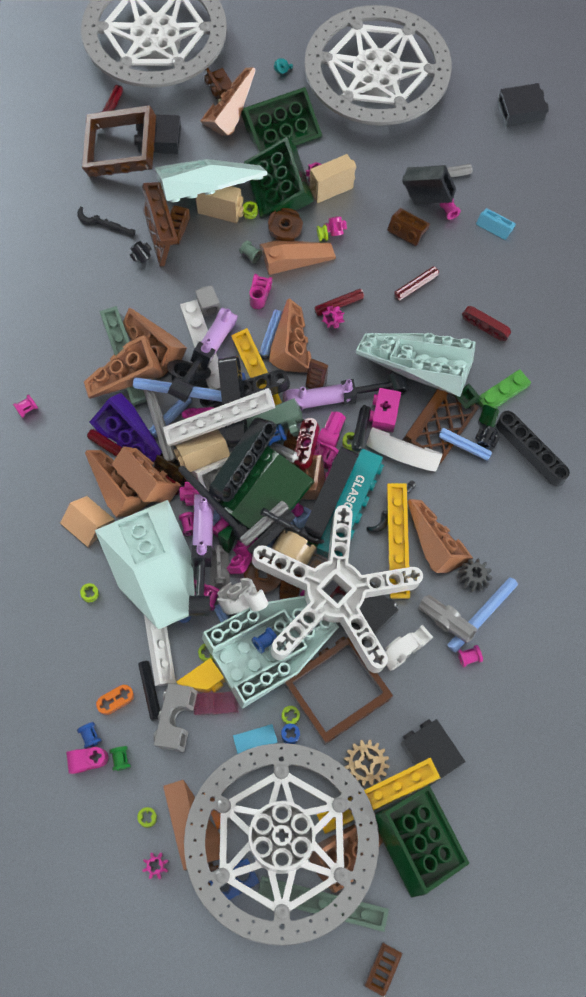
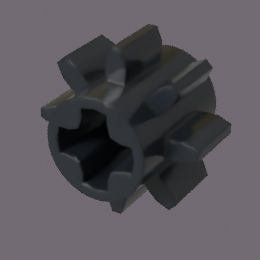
(140, 251)
(487, 437)

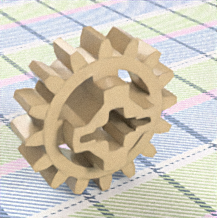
(375, 760)

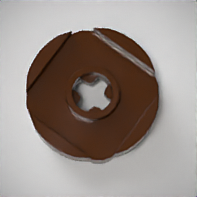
(282, 233)
(267, 584)

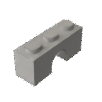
(176, 699)

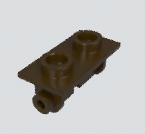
(170, 468)

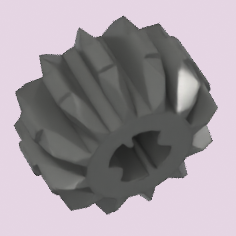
(471, 568)

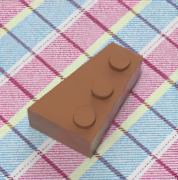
(143, 477)

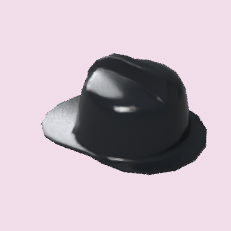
(179, 369)

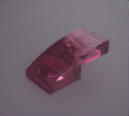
(215, 703)

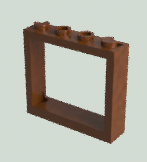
(115, 119)
(357, 716)

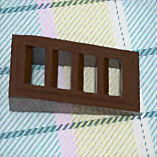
(180, 214)
(316, 374)
(394, 964)

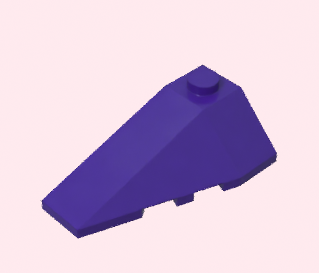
(123, 424)

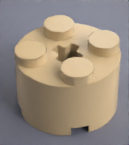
(294, 547)

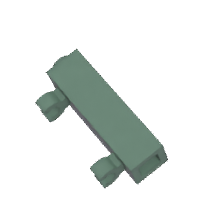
(286, 413)

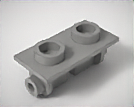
(218, 573)

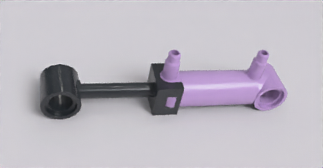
(204, 352)
(343, 392)
(201, 554)

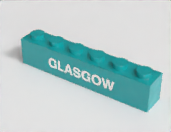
(355, 494)

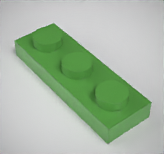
(505, 389)

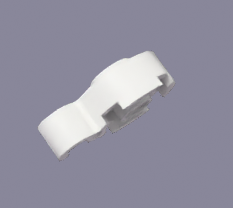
(241, 596)
(403, 647)

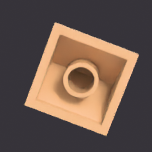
(83, 518)

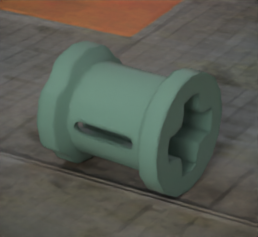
(250, 251)

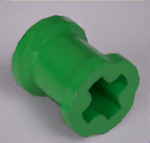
(119, 758)

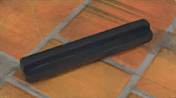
(361, 428)
(272, 532)
(149, 689)

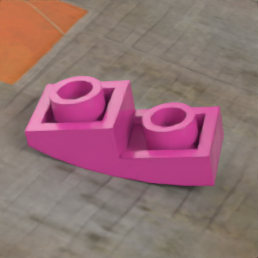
(242, 559)

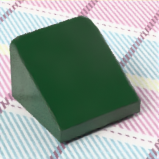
(468, 396)
(489, 415)
(226, 538)

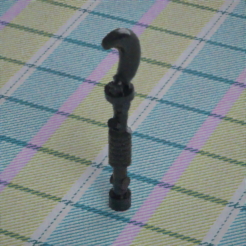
(96, 219)
(384, 521)
(287, 524)

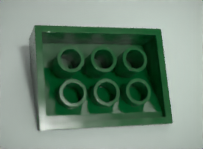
(281, 117)
(285, 179)
(268, 484)
(420, 841)

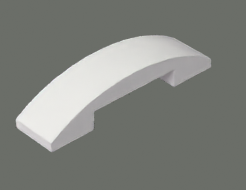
(403, 451)

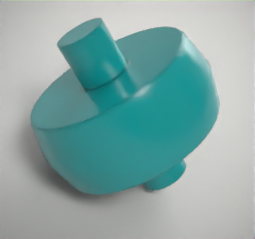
(281, 66)

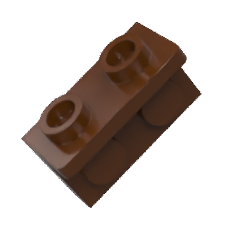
(218, 81)
(407, 226)

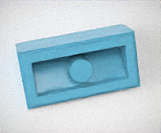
(495, 224)
(254, 738)

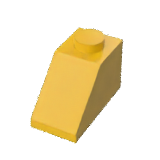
(204, 678)

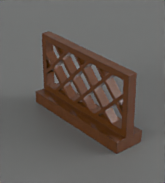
(158, 220)
(426, 416)

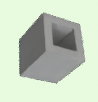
(207, 301)

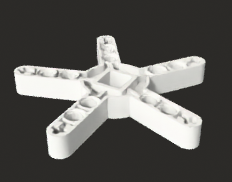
(322, 606)

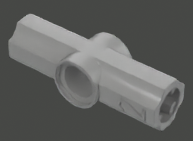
(447, 618)

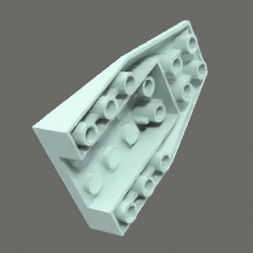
(204, 177)
(422, 357)
(151, 563)
(253, 673)

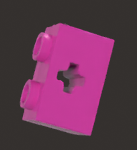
(387, 400)

